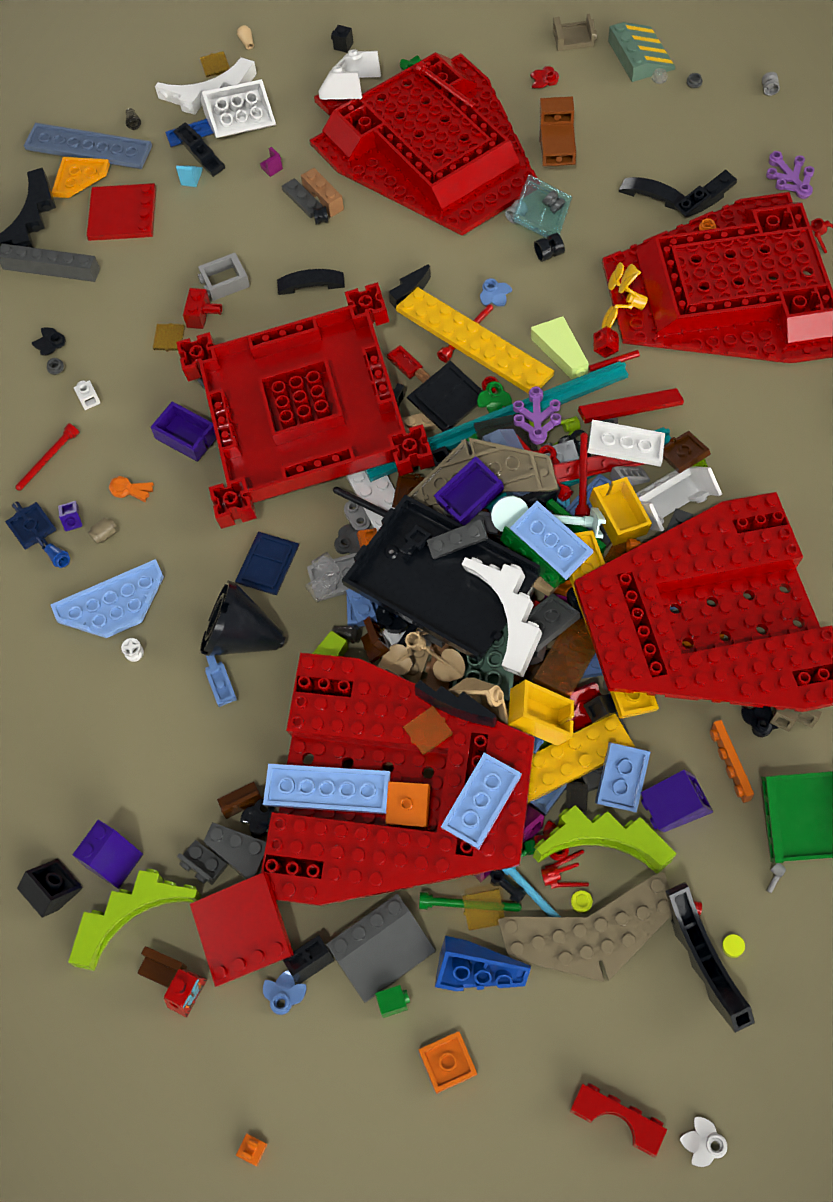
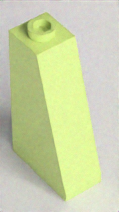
(560, 346)

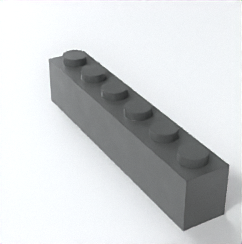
(49, 262)

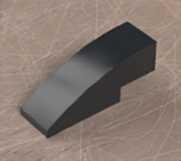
(409, 283)

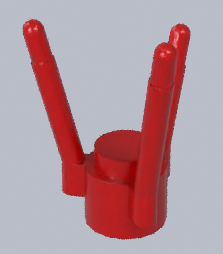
(819, 228)
(551, 873)

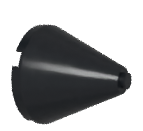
(239, 626)

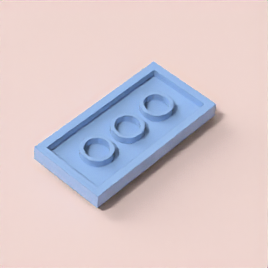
(551, 540)
(481, 801)

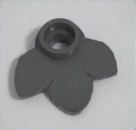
(349, 537)

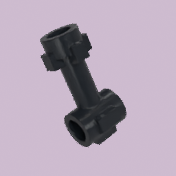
(497, 879)

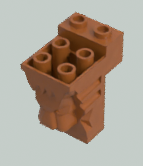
(557, 131)

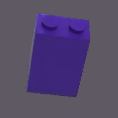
(675, 801)
(107, 854)

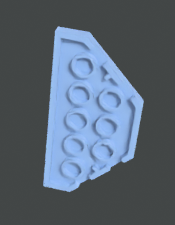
(112, 603)

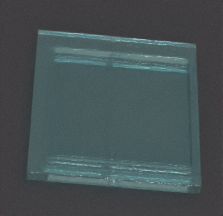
(534, 213)

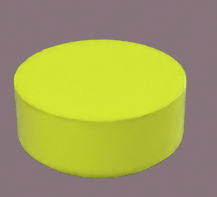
(581, 901)
(733, 946)

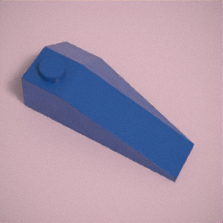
(471, 965)

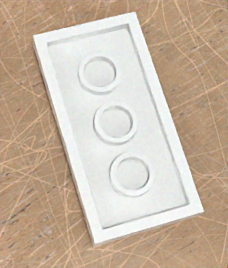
(626, 443)

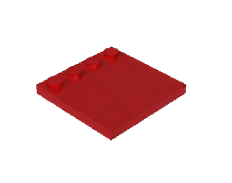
(121, 212)
(241, 929)

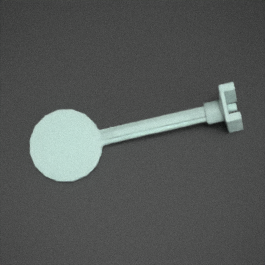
(511, 508)

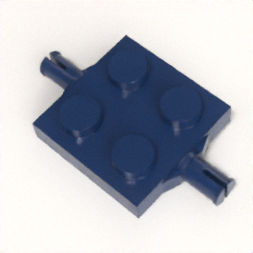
(30, 525)

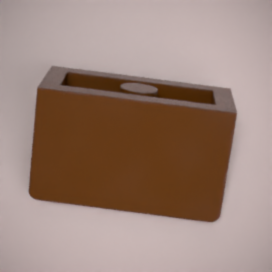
(374, 641)
(239, 800)
(159, 967)

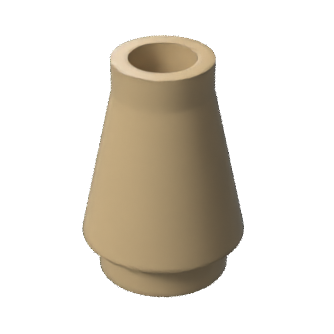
(245, 35)

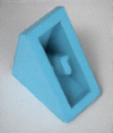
(189, 174)

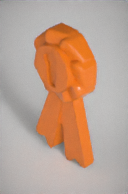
(121, 487)

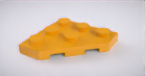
(78, 174)

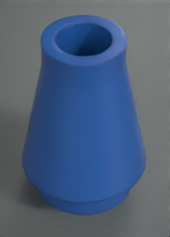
(58, 556)

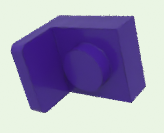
(70, 516)

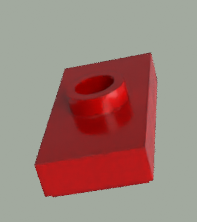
(404, 361)

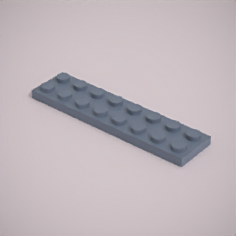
(88, 144)

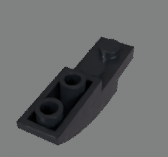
(706, 196)

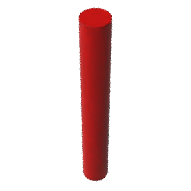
(621, 358)

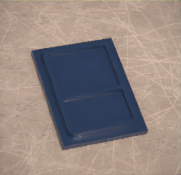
(267, 563)

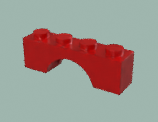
(646, 1133)

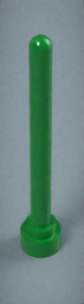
(427, 901)

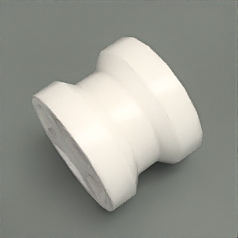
(129, 646)

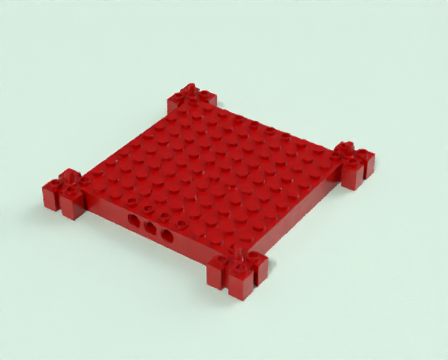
(302, 405)

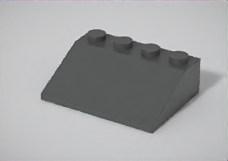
(380, 948)

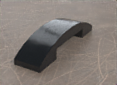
(651, 189)
(310, 278)

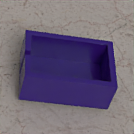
(184, 431)
(469, 491)

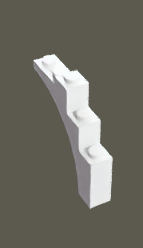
(189, 95)
(522, 636)

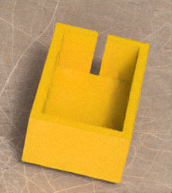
(622, 511)
(540, 712)

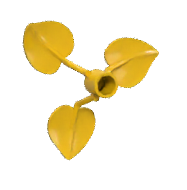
(634, 299)

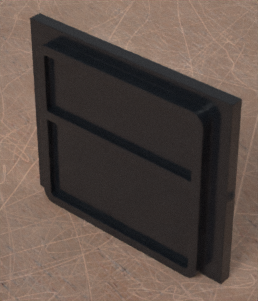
(446, 396)

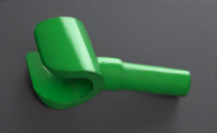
(529, 848)

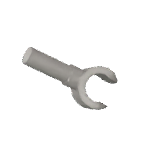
(779, 871)

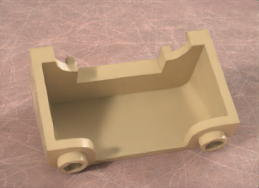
(484, 693)

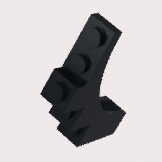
(30, 218)
(705, 961)

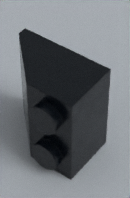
(48, 887)

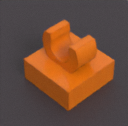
(366, 536)
(251, 1149)

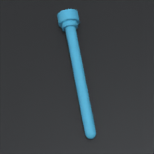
(531, 891)

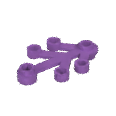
(802, 190)
(537, 433)

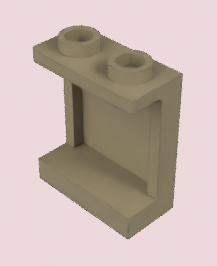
(575, 34)

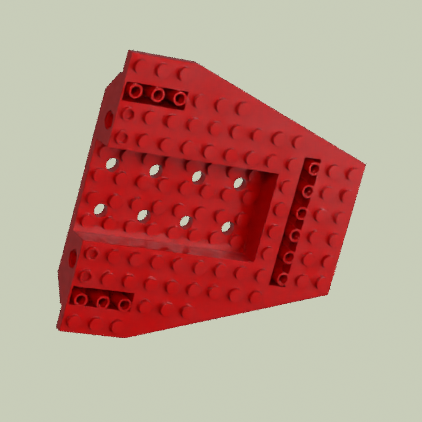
(382, 152)
(755, 320)
(718, 558)
(359, 713)

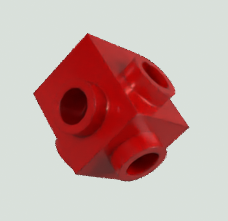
(606, 342)

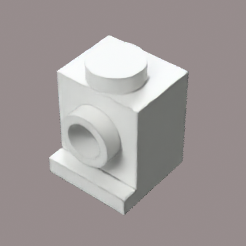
(84, 392)

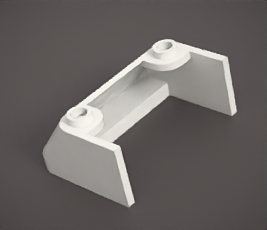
(344, 77)
(675, 491)

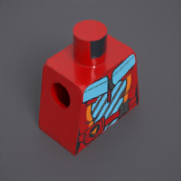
(184, 991)

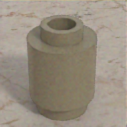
(102, 530)

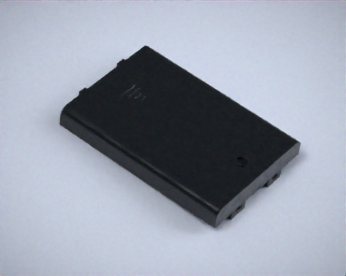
(439, 591)

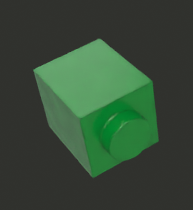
(392, 1001)

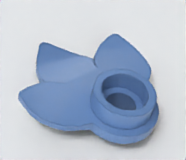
(494, 292)
(285, 990)

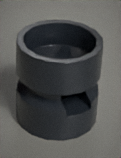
(549, 247)

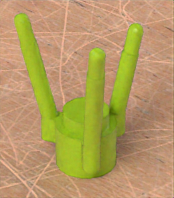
(570, 425)

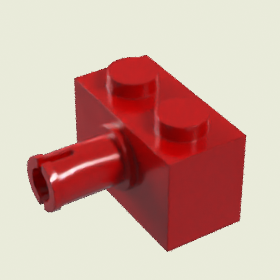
(197, 307)

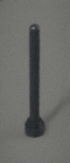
(359, 501)

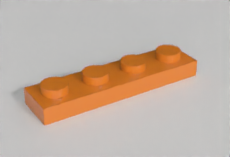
(734, 768)

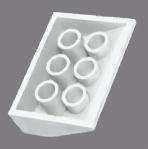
(237, 108)

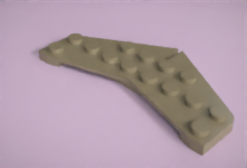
(515, 467)
(580, 942)

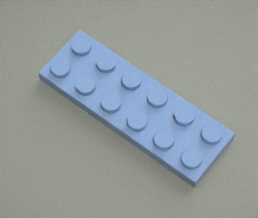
(327, 788)

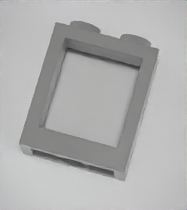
(226, 287)

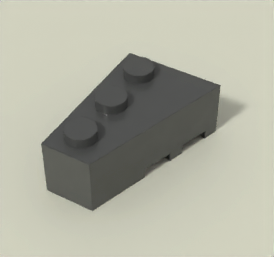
(236, 849)

